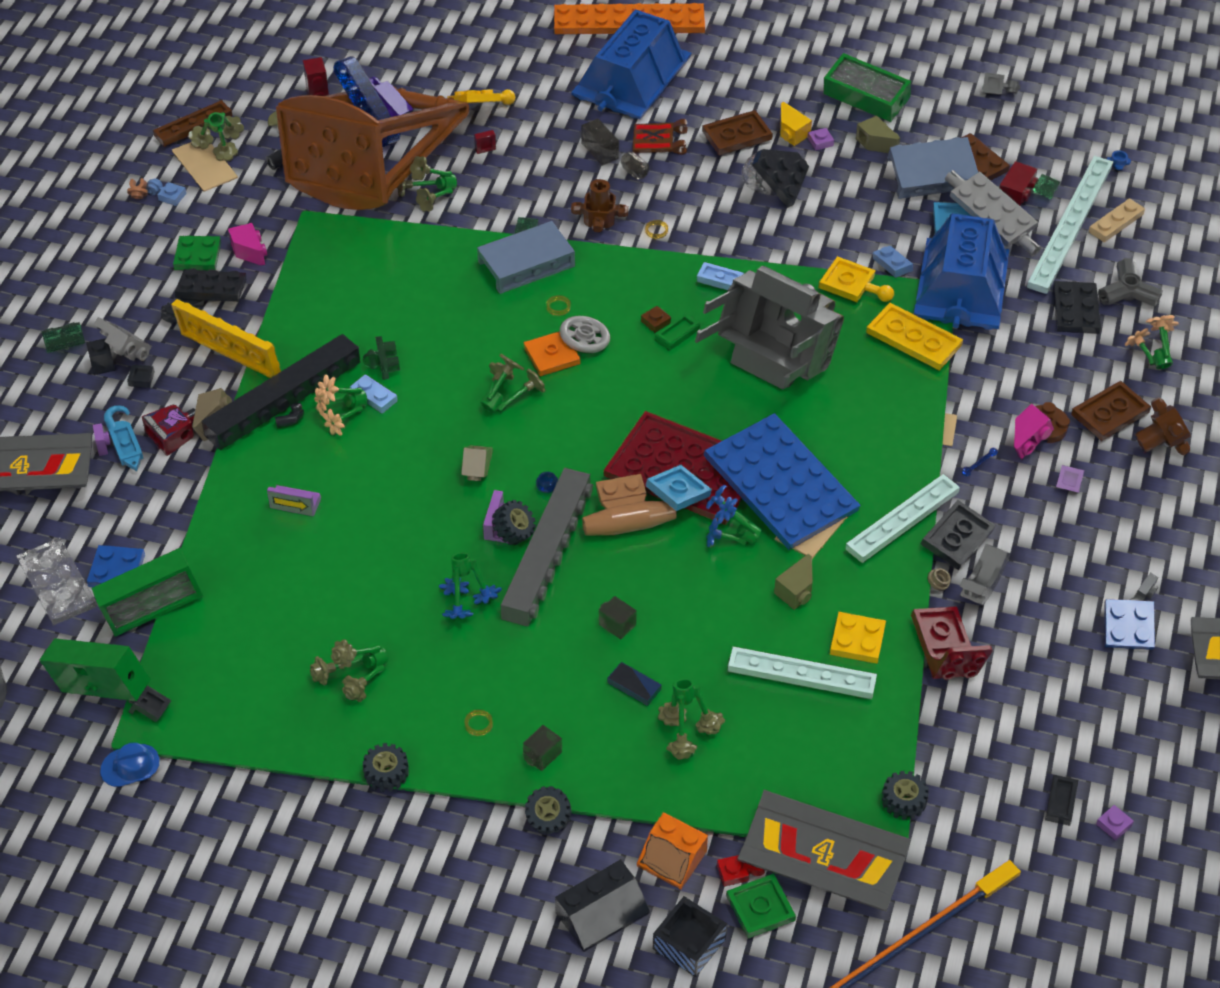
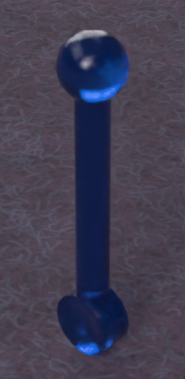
(967, 470)

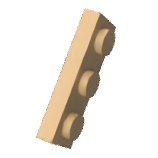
(1116, 220)

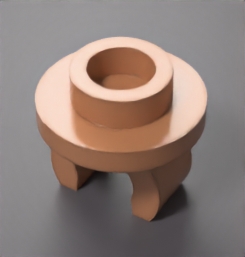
(139, 191)

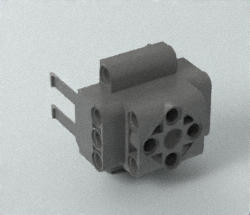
(766, 332)

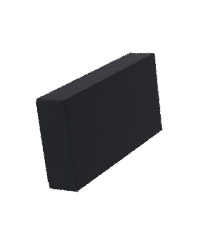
(1061, 800)

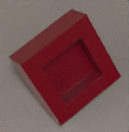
(485, 141)

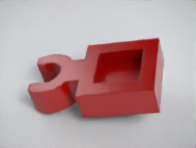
(736, 872)

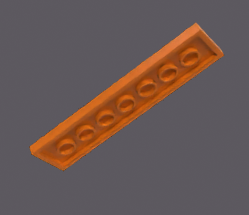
(610, 17)

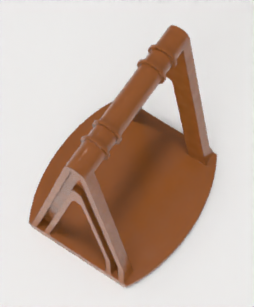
(338, 150)

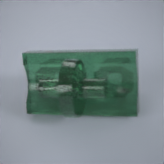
(63, 337)
(384, 349)

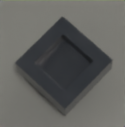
(140, 376)

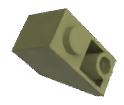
(876, 135)

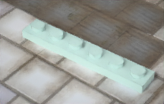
(902, 518)
(802, 672)

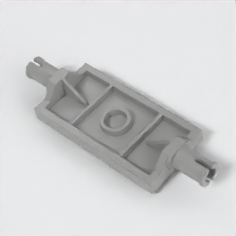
(986, 200)

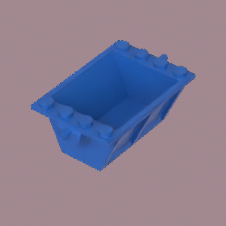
(633, 66)
(963, 274)

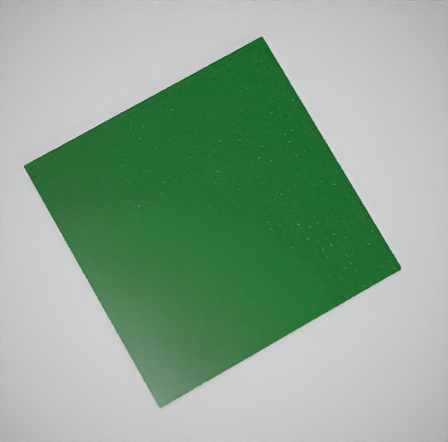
(399, 509)

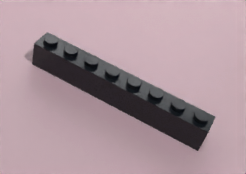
(280, 392)

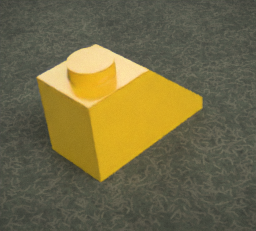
(793, 125)

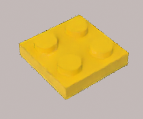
(857, 637)

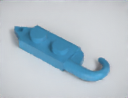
(123, 438)

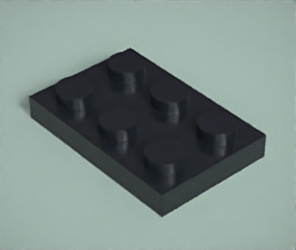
(210, 285)
(1076, 307)
(958, 534)

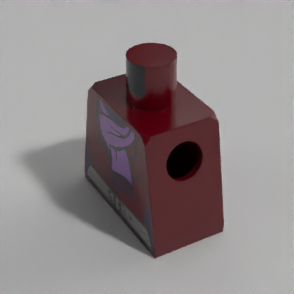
(169, 427)

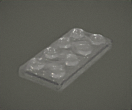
(56, 581)

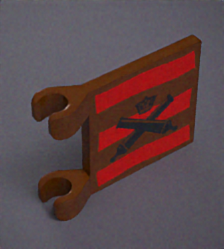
(659, 137)

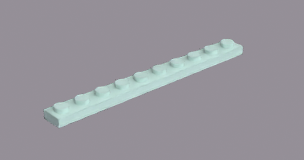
(1069, 225)

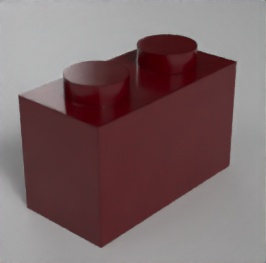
(315, 77)
(1019, 182)

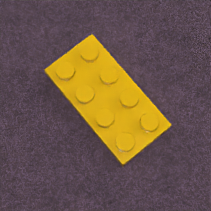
(914, 336)

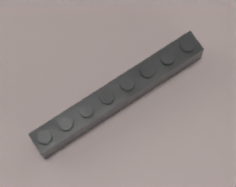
(546, 547)

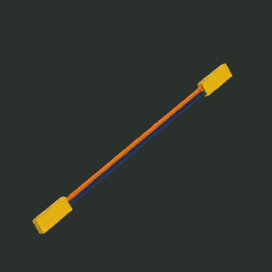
(987, 886)

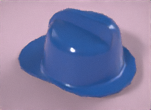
(129, 764)

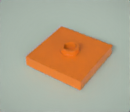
(551, 354)

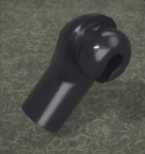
(292, 418)

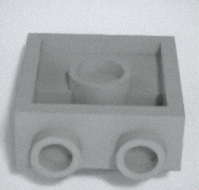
(123, 341)

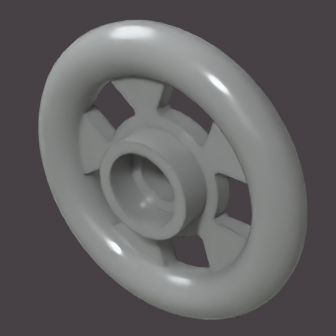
(584, 333)

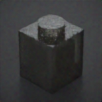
(617, 617)
(542, 748)

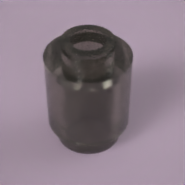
(635, 165)

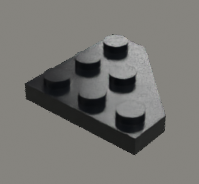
(782, 172)

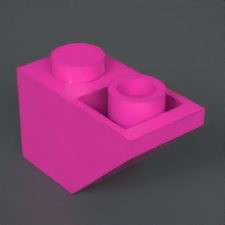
(247, 244)
(1030, 430)

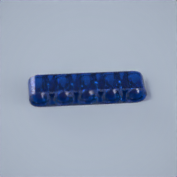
(362, 92)

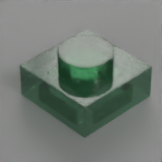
(1046, 186)
(525, 223)

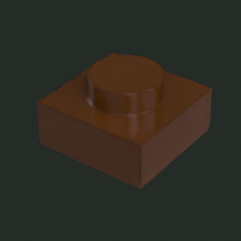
(655, 319)

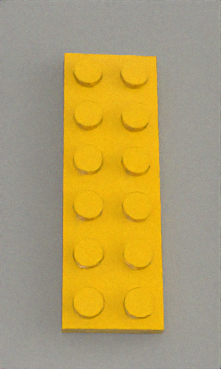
(226, 339)

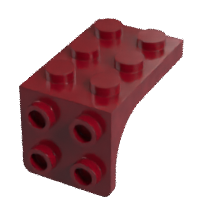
(948, 644)

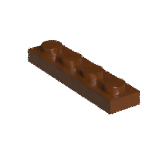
(181, 127)

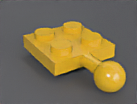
(472, 96)
(852, 280)

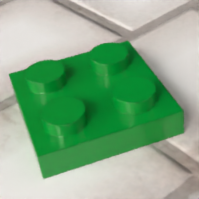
(197, 252)
(760, 906)

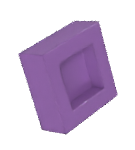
(820, 139)
(102, 439)
(1070, 478)
(1114, 822)

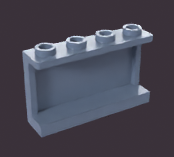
(924, 166)
(527, 256)

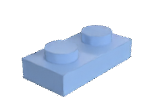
(717, 276)
(377, 395)

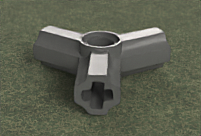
(1129, 287)

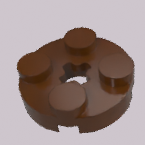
(1058, 419)

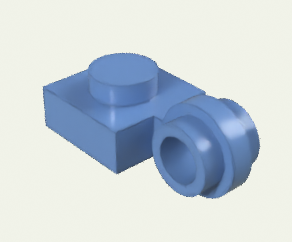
(169, 193)

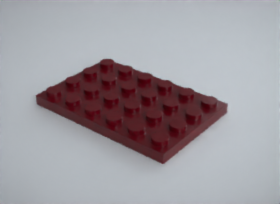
(661, 445)

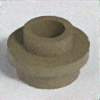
(939, 579)

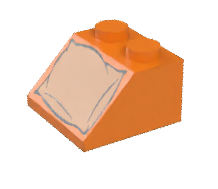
(673, 850)

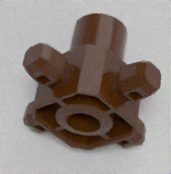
(599, 206)
(1166, 428)

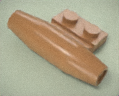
(625, 508)

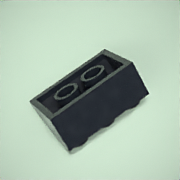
(601, 905)

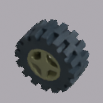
(513, 522)
(379, 760)
(901, 786)
(540, 804)

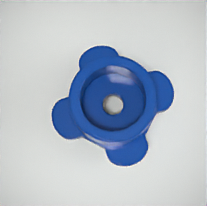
(1119, 159)

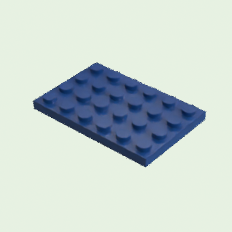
(781, 481)

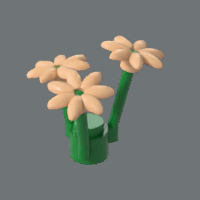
(1161, 357)
(354, 399)

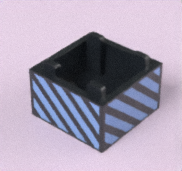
(689, 936)

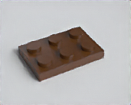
(737, 132)
(986, 160)
(1111, 410)

